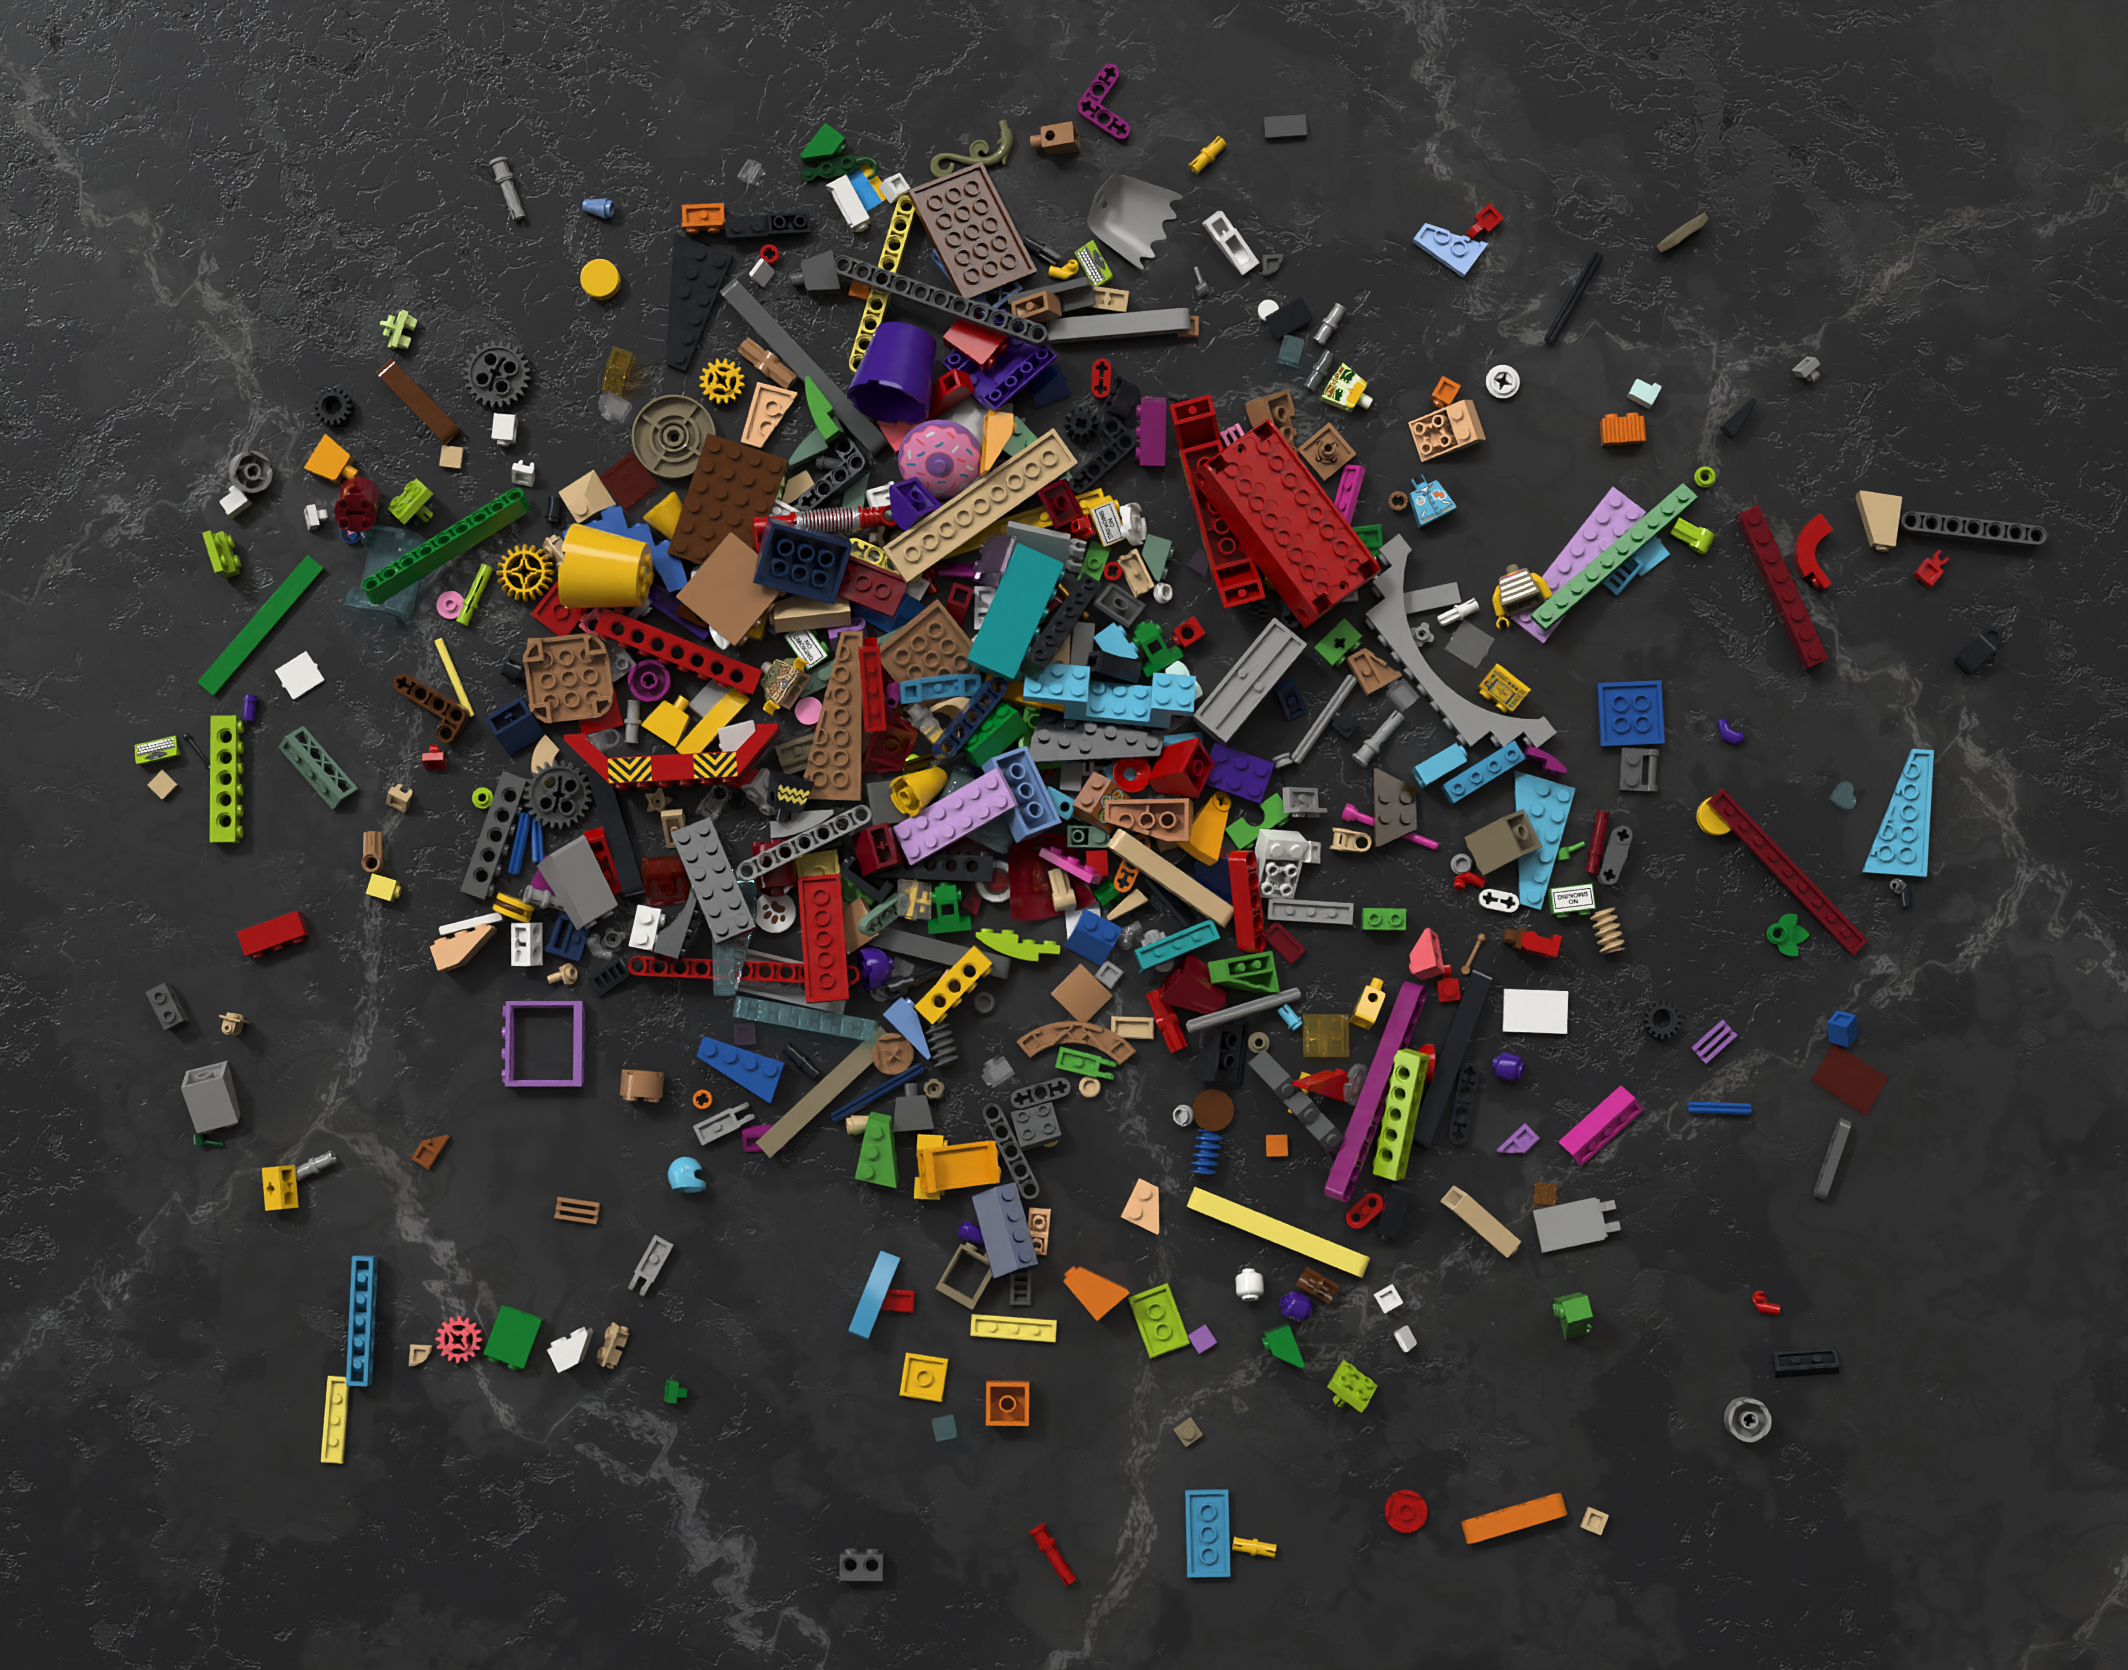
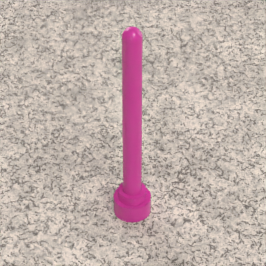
(1350, 813)

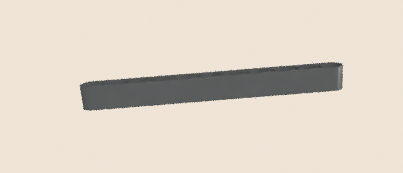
(948, 308)
(802, 365)

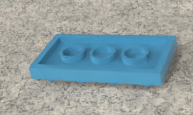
(1207, 1533)

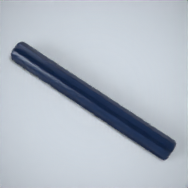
(877, 1092)

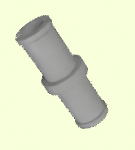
(1330, 324)
(632, 721)
(315, 1165)

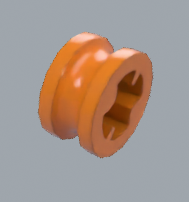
(700, 1093)

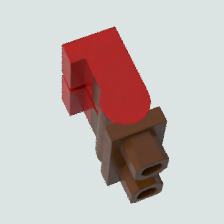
(1532, 943)

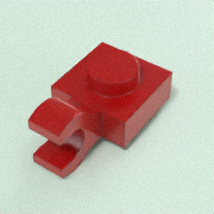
(1486, 219)
(1447, 987)

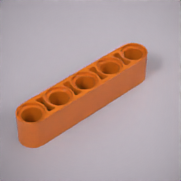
(1514, 1518)

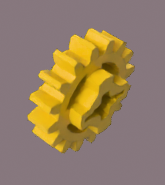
(715, 386)

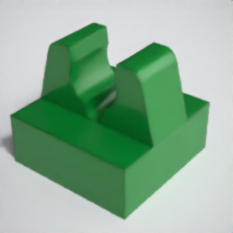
(1106, 893)
(672, 1391)

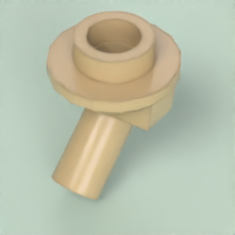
(567, 973)

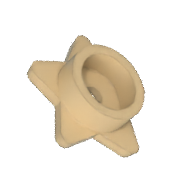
(658, 795)

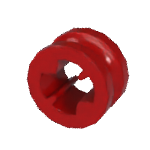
(774, 250)
(1118, 572)

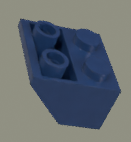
(515, 726)

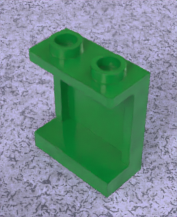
(513, 1337)

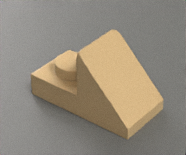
(672, 821)

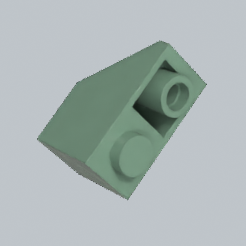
(1155, 554)
(1087, 837)

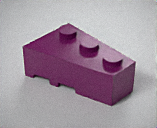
(1151, 431)

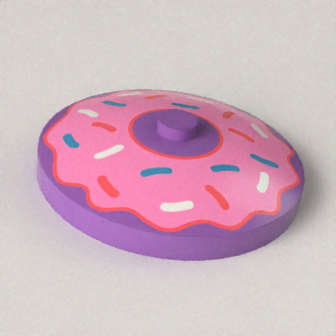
(941, 457)

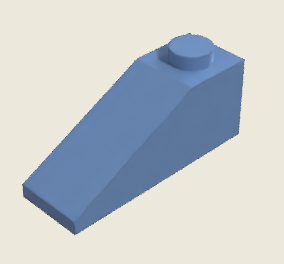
(906, 1020)

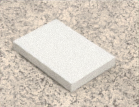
(1535, 1011)

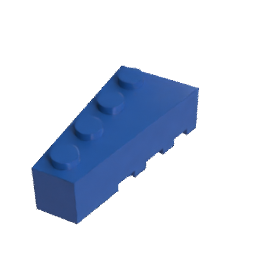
(747, 1068)

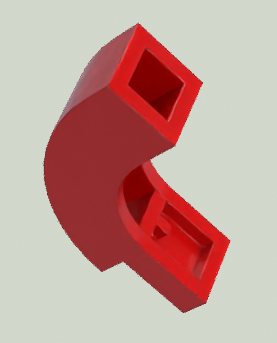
(1805, 548)

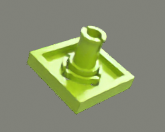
(411, 502)
(1351, 1387)

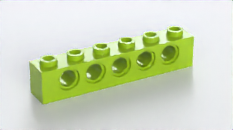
(218, 769)
(1409, 1106)

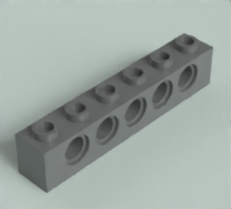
(471, 884)

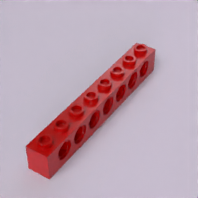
(605, 631)

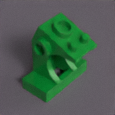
(1144, 635)
(948, 894)

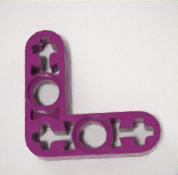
(1096, 102)

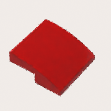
(610, 719)

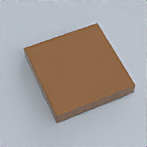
(852, 915)

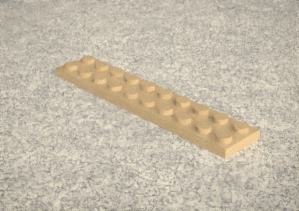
(979, 505)

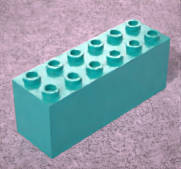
(1015, 613)

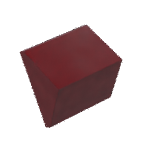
(1060, 503)

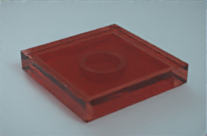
(628, 481)

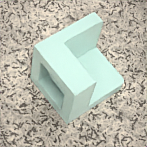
(1644, 393)

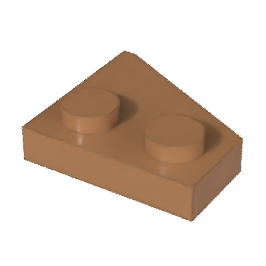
(1371, 671)

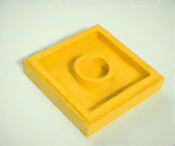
(923, 1377)

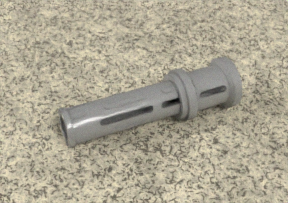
(504, 179)
(1372, 745)
(542, 898)

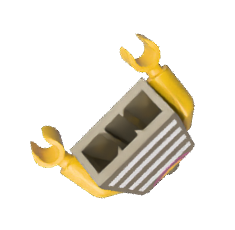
(1518, 592)

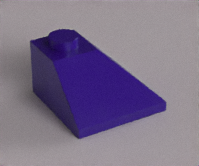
(911, 502)

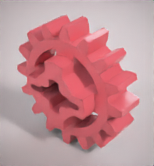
(452, 1331)

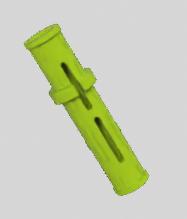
(464, 618)

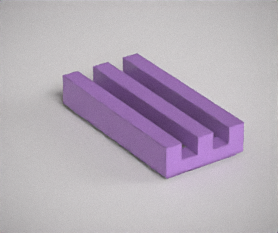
(1727, 1029)

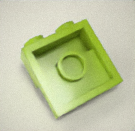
(221, 553)

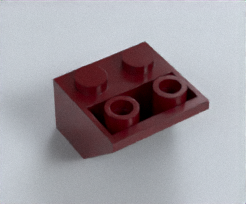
(877, 849)

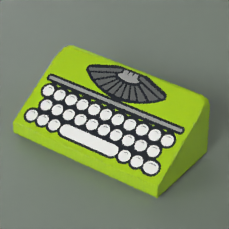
(1094, 264)
(157, 750)

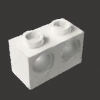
(526, 944)

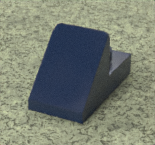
(1290, 699)

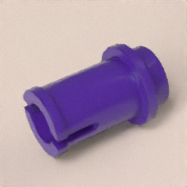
(249, 708)

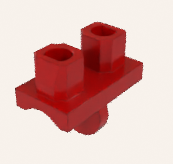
(1079, 528)

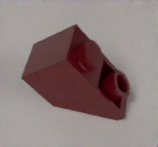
(959, 602)

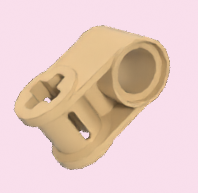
(1348, 841)

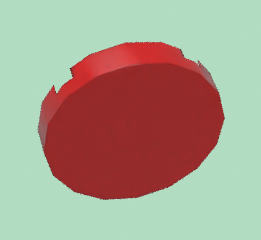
(1405, 1511)

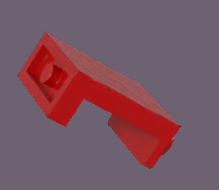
(976, 343)

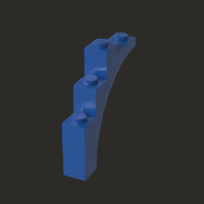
(666, 565)

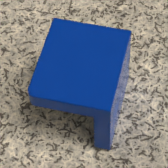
(1842, 1028)

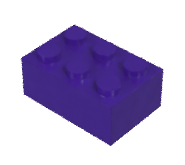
(1239, 774)

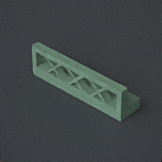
(313, 769)

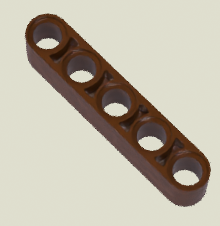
(418, 401)

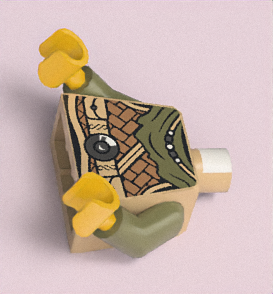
(783, 682)

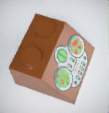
(1091, 801)

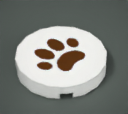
(775, 913)

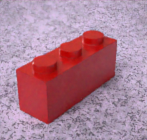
(273, 934)

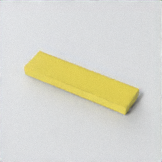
(1013, 1328)
(335, 1420)

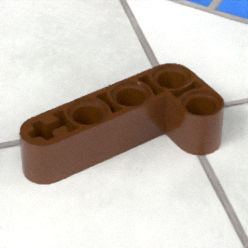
(430, 703)

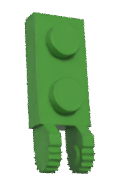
(1083, 1063)

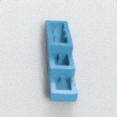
(874, 1295)

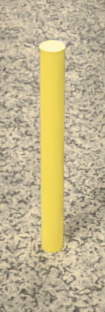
(453, 675)

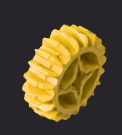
(525, 564)

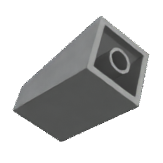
(578, 883)

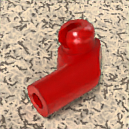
(1468, 878)

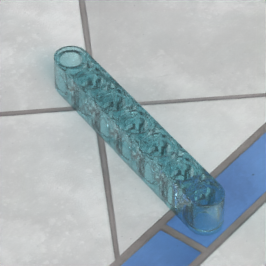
(805, 1018)

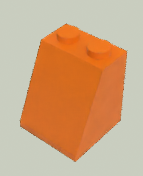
(1094, 1290)

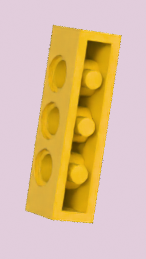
(973, 957)

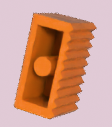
(1622, 430)

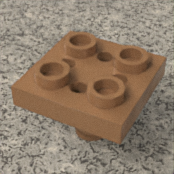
(1327, 436)

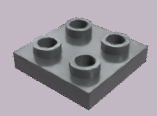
(1036, 1125)

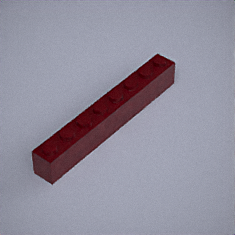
(1781, 587)

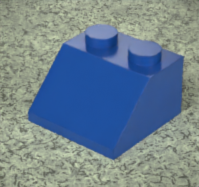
(1093, 937)

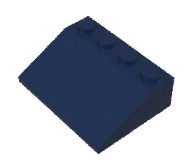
(801, 560)

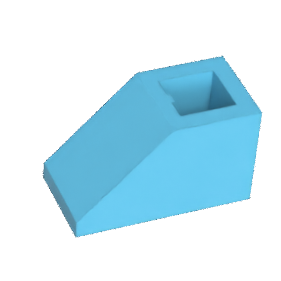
(1113, 641)

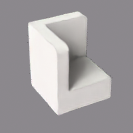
(235, 502)

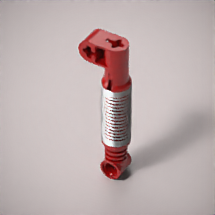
(829, 521)

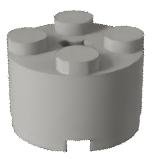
(1742, 1408)

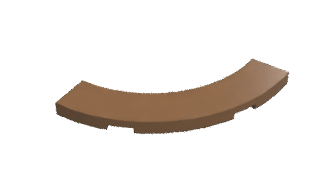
(1079, 1033)

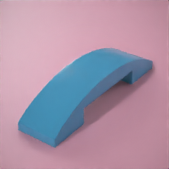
(939, 687)

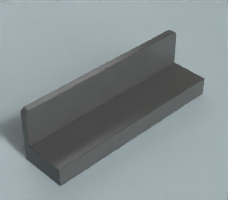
(1072, 294)

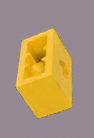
(280, 1187)

